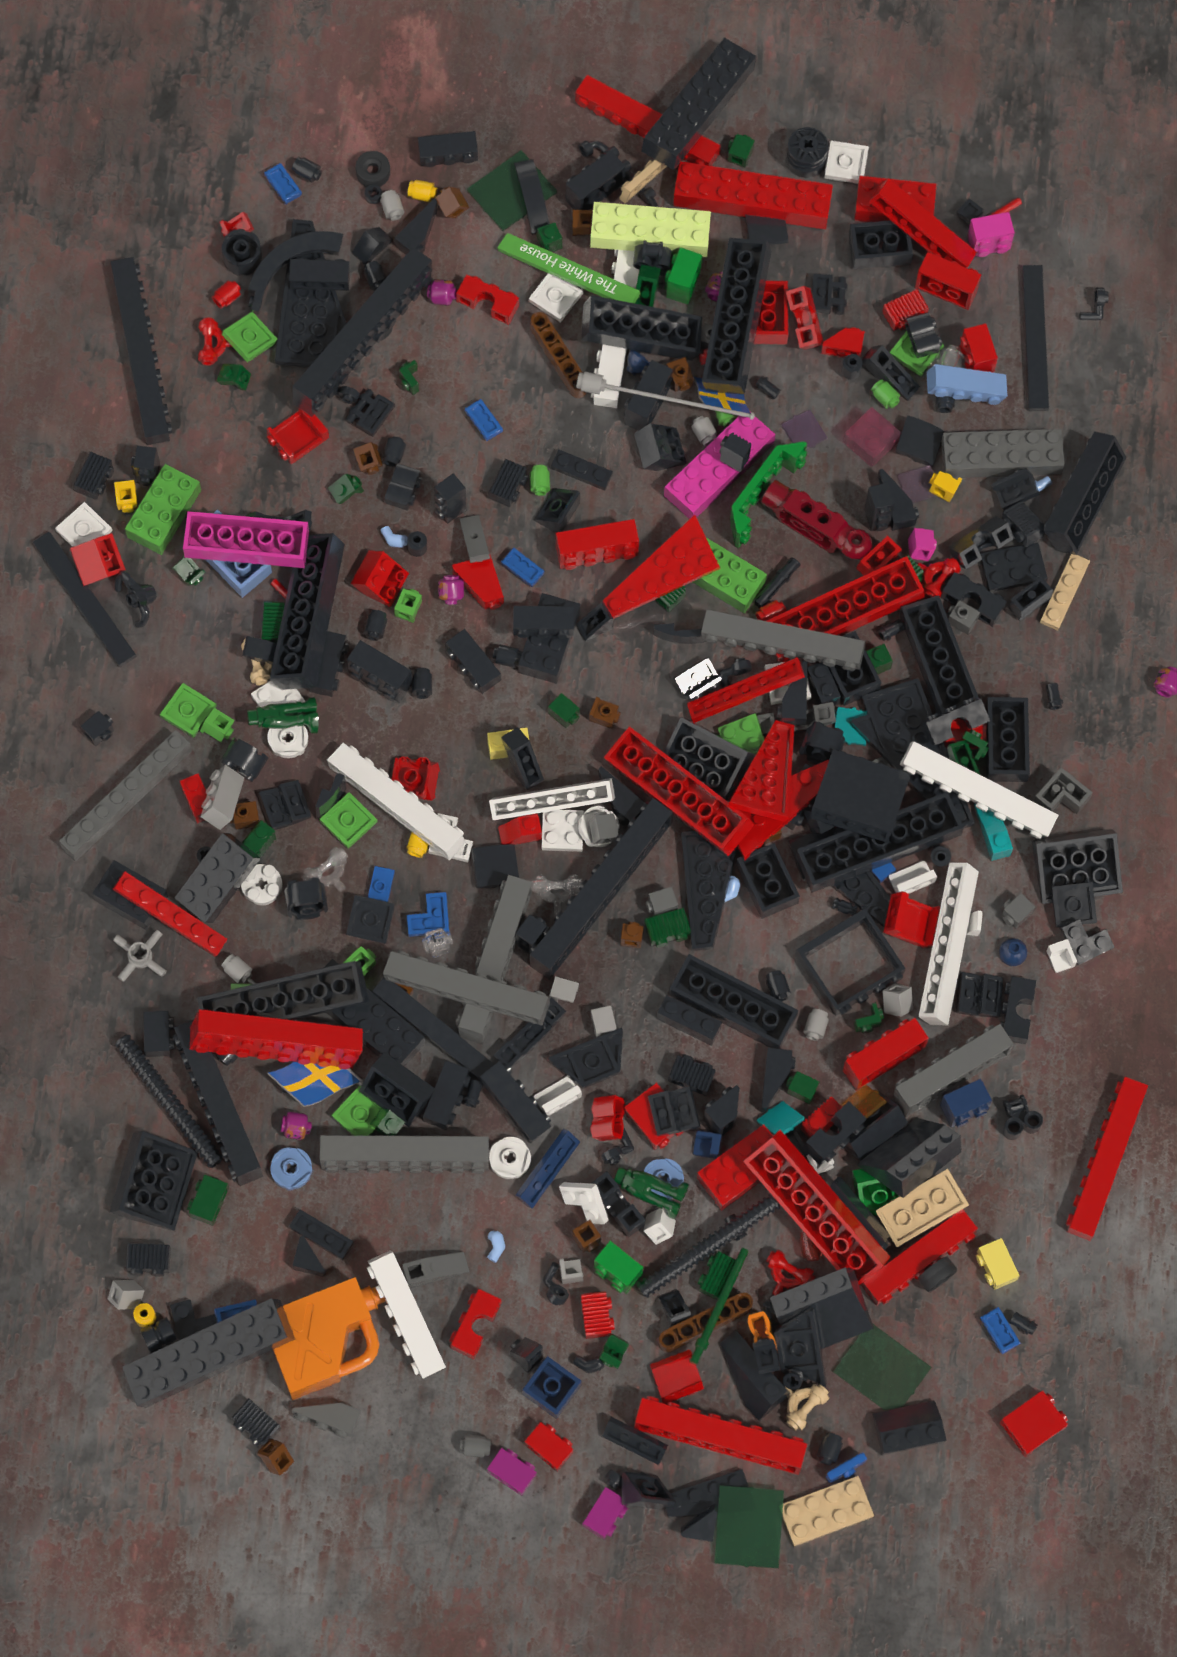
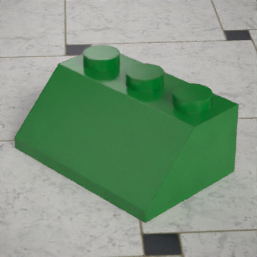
(871, 1191)

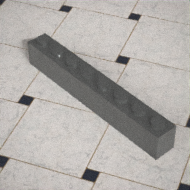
(783, 639)
(125, 795)
(466, 988)

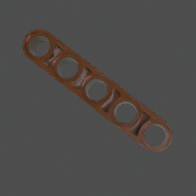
(557, 346)
(694, 1323)

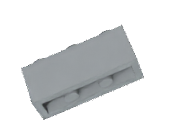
(222, 796)

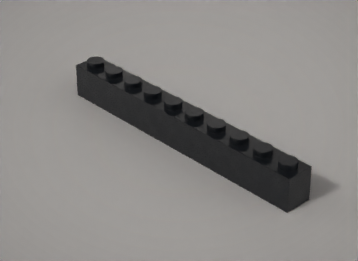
(140, 351)

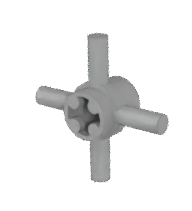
(139, 948)

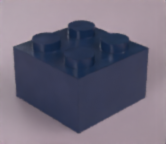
(966, 1103)
(552, 1387)

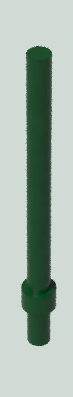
(702, 1342)

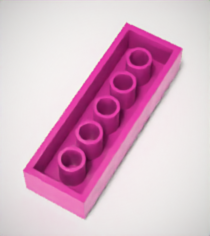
(709, 477)
(246, 539)

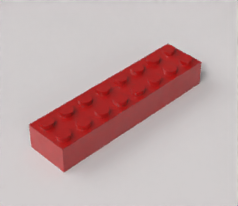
(752, 194)
(856, 602)
(678, 791)
(275, 1039)
(816, 1207)
(720, 1435)

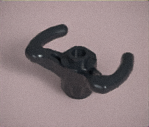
(137, 595)

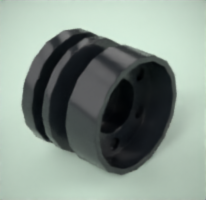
(807, 152)

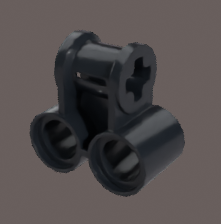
(652, 255)
(1018, 1114)

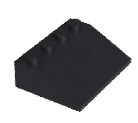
(709, 757)
(1078, 860)
(912, 1155)
(153, 1181)
(836, 1303)

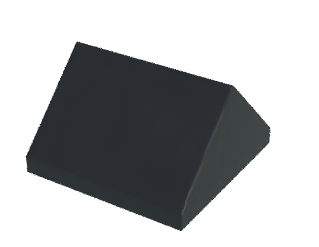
(558, 509)
(645, 1491)

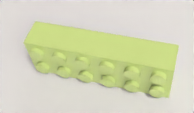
(629, 225)

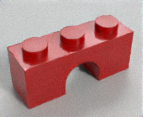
(475, 290)
(803, 306)
(481, 1307)

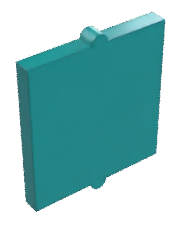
(843, 720)
(781, 1118)

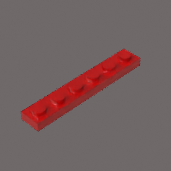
(746, 690)
(170, 914)

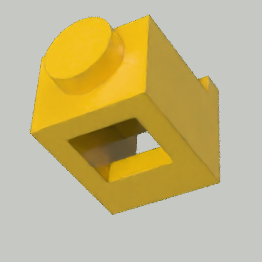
(944, 485)
(124, 490)

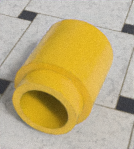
(422, 190)
(416, 846)
(144, 1321)

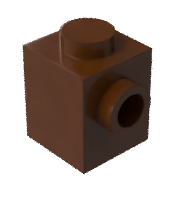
(452, 202)
(682, 375)
(245, 815)
(587, 1236)

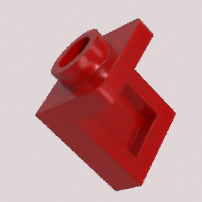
(239, 222)

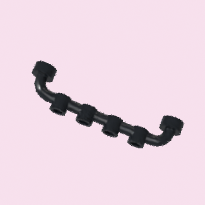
(586, 149)

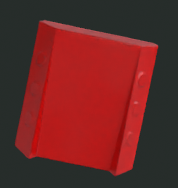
(417, 776)
(676, 1377)

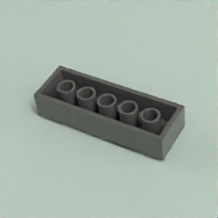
(1002, 453)
(952, 1070)

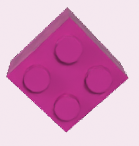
(991, 234)

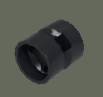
(158, 1335)

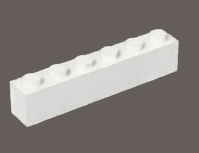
(552, 799)
(406, 1314)

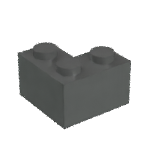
(1063, 789)

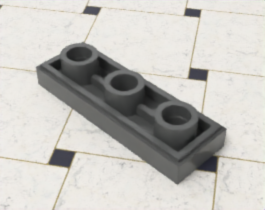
(474, 538)

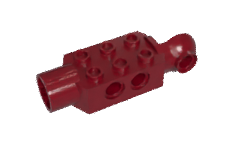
(815, 521)

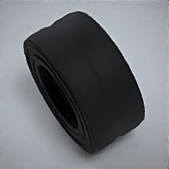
(368, 159)
(937, 1274)

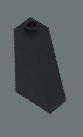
(860, 1211)

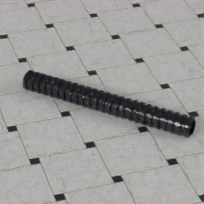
(169, 1101)
(708, 1245)

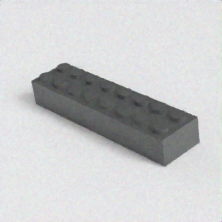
(496, 951)
(404, 1153)

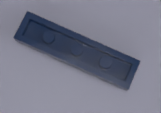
(547, 1168)

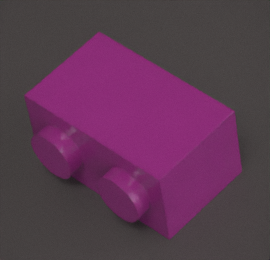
(512, 1471)
(605, 1514)

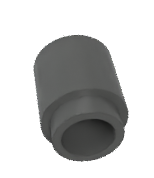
(475, 1446)

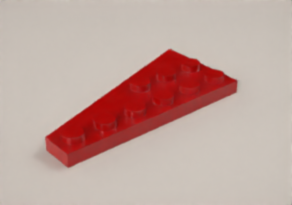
(673, 565)
(768, 778)
(803, 789)

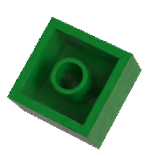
(683, 275)
(617, 1268)

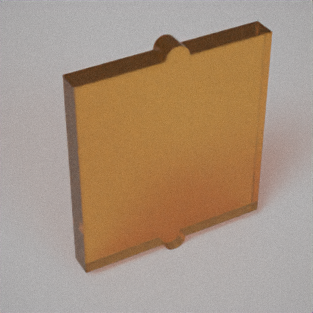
(866, 1100)

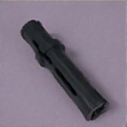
(782, 575)

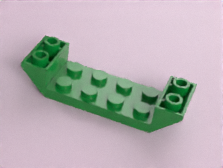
(788, 456)

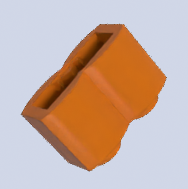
(760, 1327)

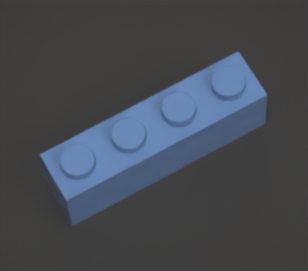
(966, 384)

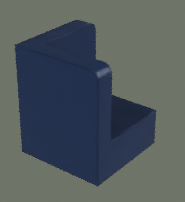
(707, 1144)

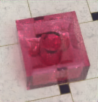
(871, 437)

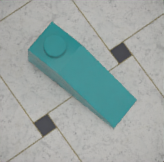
(994, 834)

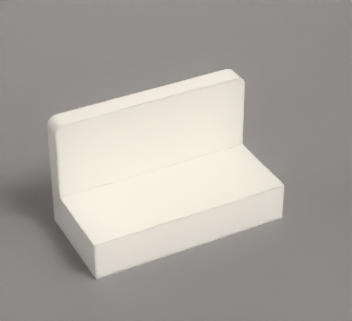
(912, 878)
(558, 1096)

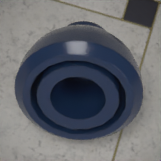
(636, 362)
(1013, 952)

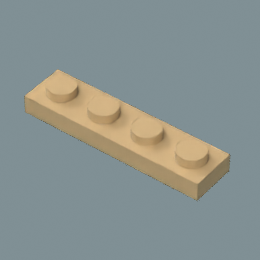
(641, 179)
(1065, 591)

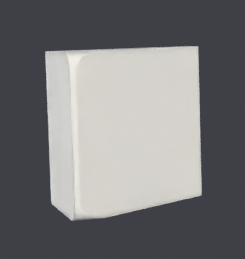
(974, 924)

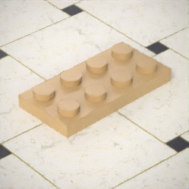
(922, 1207)
(826, 1511)

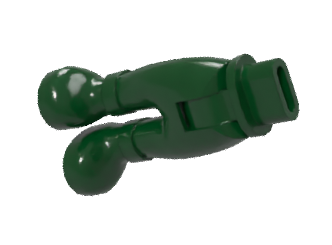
(274, 715)
(640, 1185)

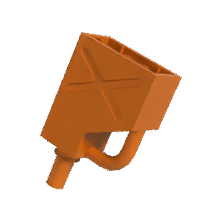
(321, 1336)

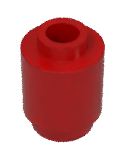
(226, 294)
(770, 610)

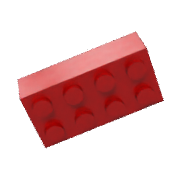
(921, 192)
(597, 544)
(885, 1053)
(728, 1175)

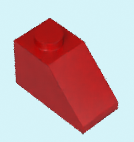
(844, 343)
(521, 830)

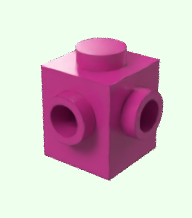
(921, 544)

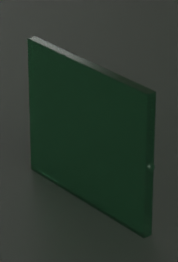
(501, 192)
(882, 1369)
(749, 1527)

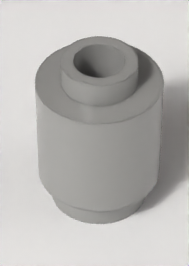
(392, 205)
(704, 430)
(816, 1024)

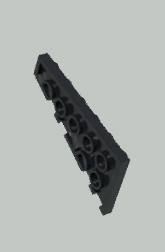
(706, 884)

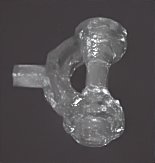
(336, 858)
(570, 885)

